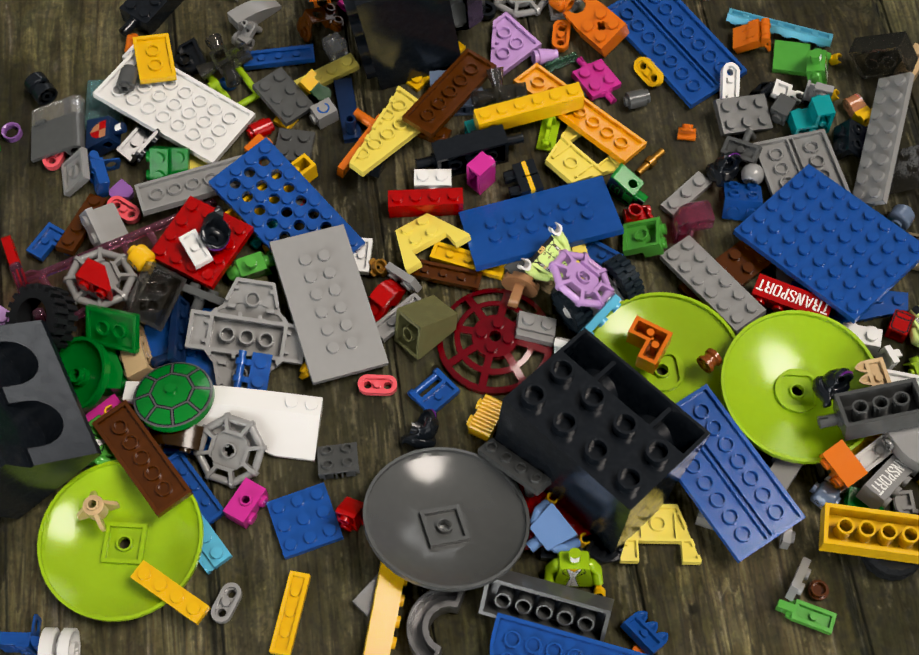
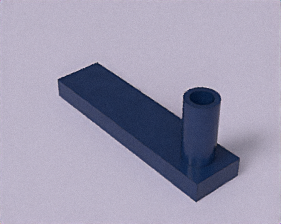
(347, 106)
(177, 335)

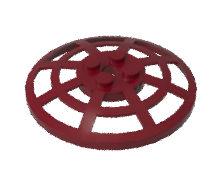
(491, 349)

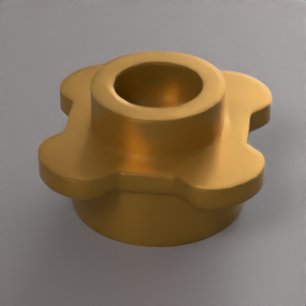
(381, 263)

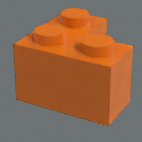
(651, 340)
(843, 465)

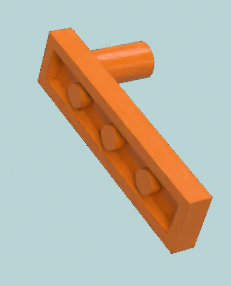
(366, 120)

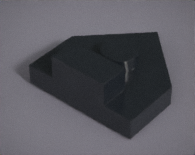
(188, 56)

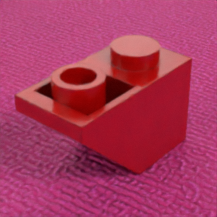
(94, 277)
(350, 514)

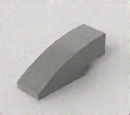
(252, 11)

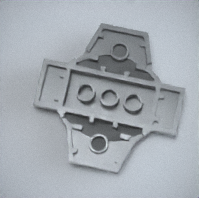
(246, 322)

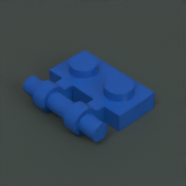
(259, 370)

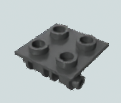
(338, 459)

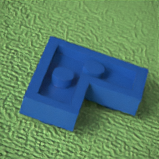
(45, 242)

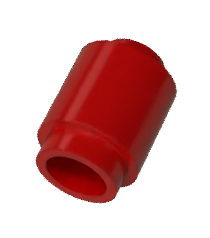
(263, 126)

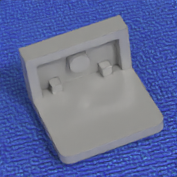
(103, 224)

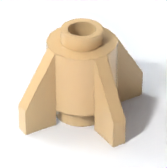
(96, 509)

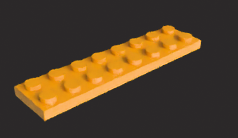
(590, 121)

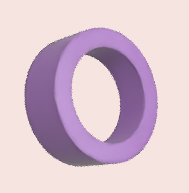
(8, 126)

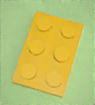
(154, 58)

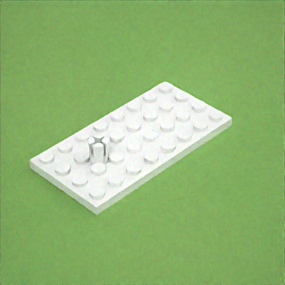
(182, 110)

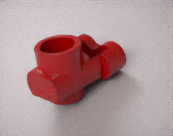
(636, 212)

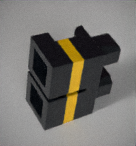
(525, 178)

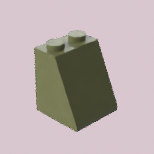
(424, 325)

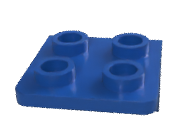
(740, 200)

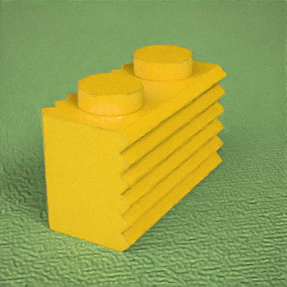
(485, 420)

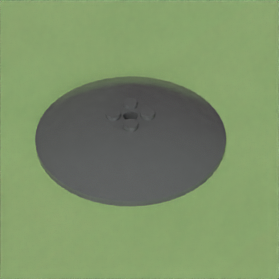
(450, 488)

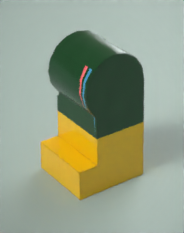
(313, 87)

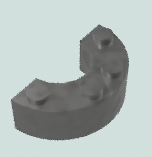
(422, 615)

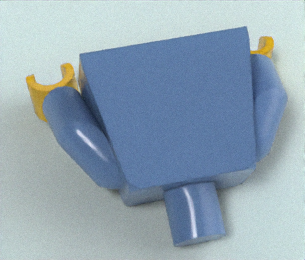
(552, 529)

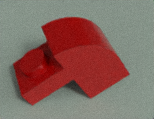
(384, 296)

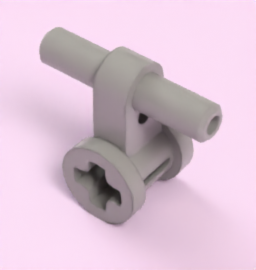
(246, 34)

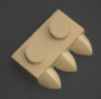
(874, 370)

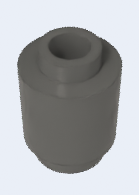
(127, 78)
(636, 98)

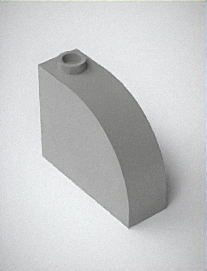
(904, 446)

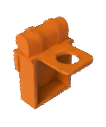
(752, 36)

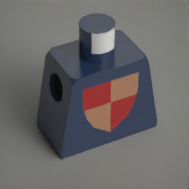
(104, 134)

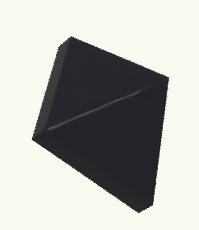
(763, 87)

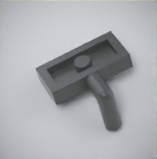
(748, 151)

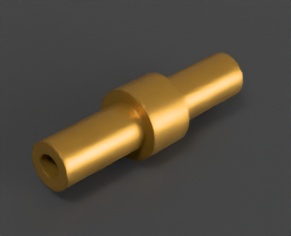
(650, 162)

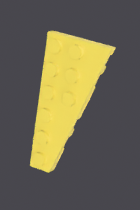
(387, 134)

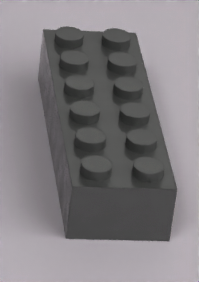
(548, 604)

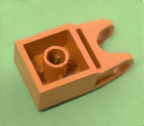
(598, 26)

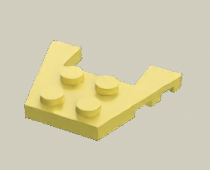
(573, 164)
(424, 233)
(664, 527)

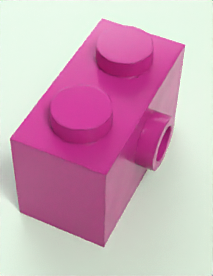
(481, 172)
(246, 503)

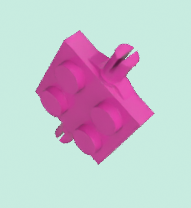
(596, 79)

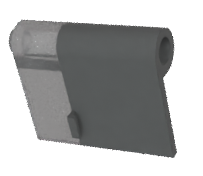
(58, 128)

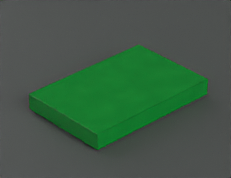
(113, 328)

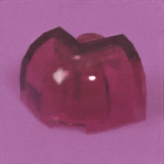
(691, 218)

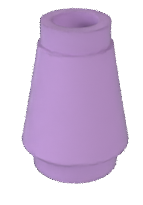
(543, 55)

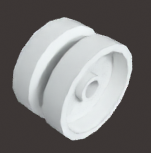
(59, 643)

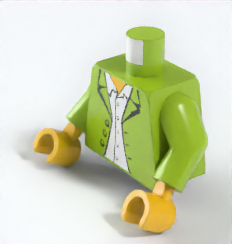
(575, 569)

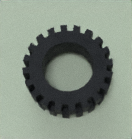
(58, 309)

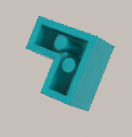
(815, 117)

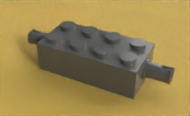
(875, 409)

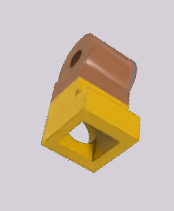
(857, 109)

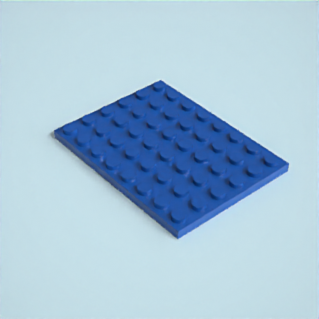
(830, 242)

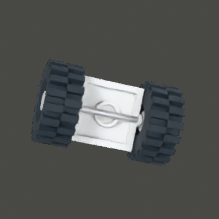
(621, 277)

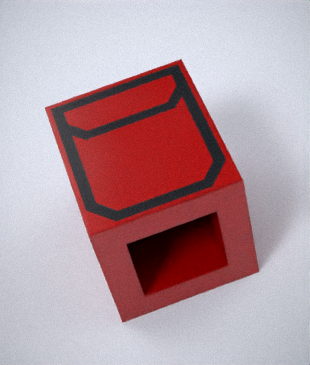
(899, 325)

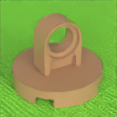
(520, 285)

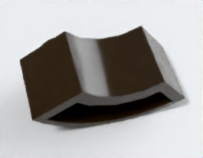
(184, 440)

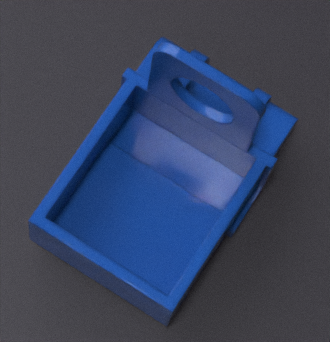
(98, 172)
(22, 642)

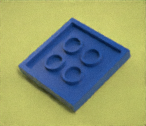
(304, 521)

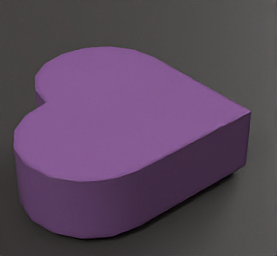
(122, 189)

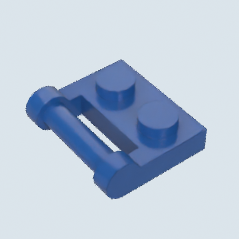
(438, 395)

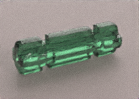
(561, 61)

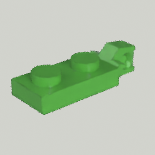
(808, 615)

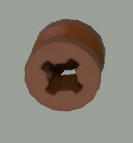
(709, 360)

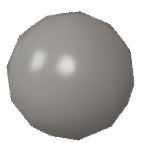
(752, 174)

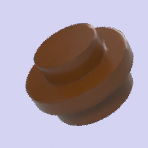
(818, 590)

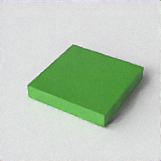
(790, 57)

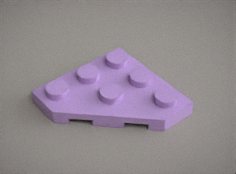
(510, 43)

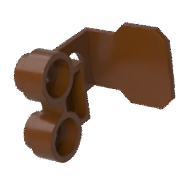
(325, 15)

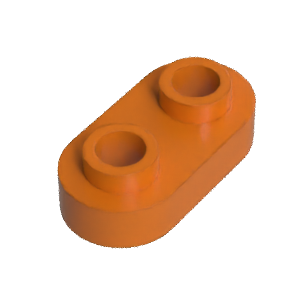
(561, 37)

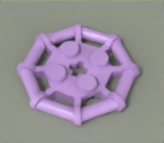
(583, 287)

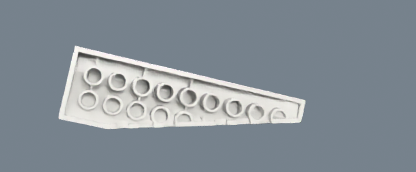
(284, 420)

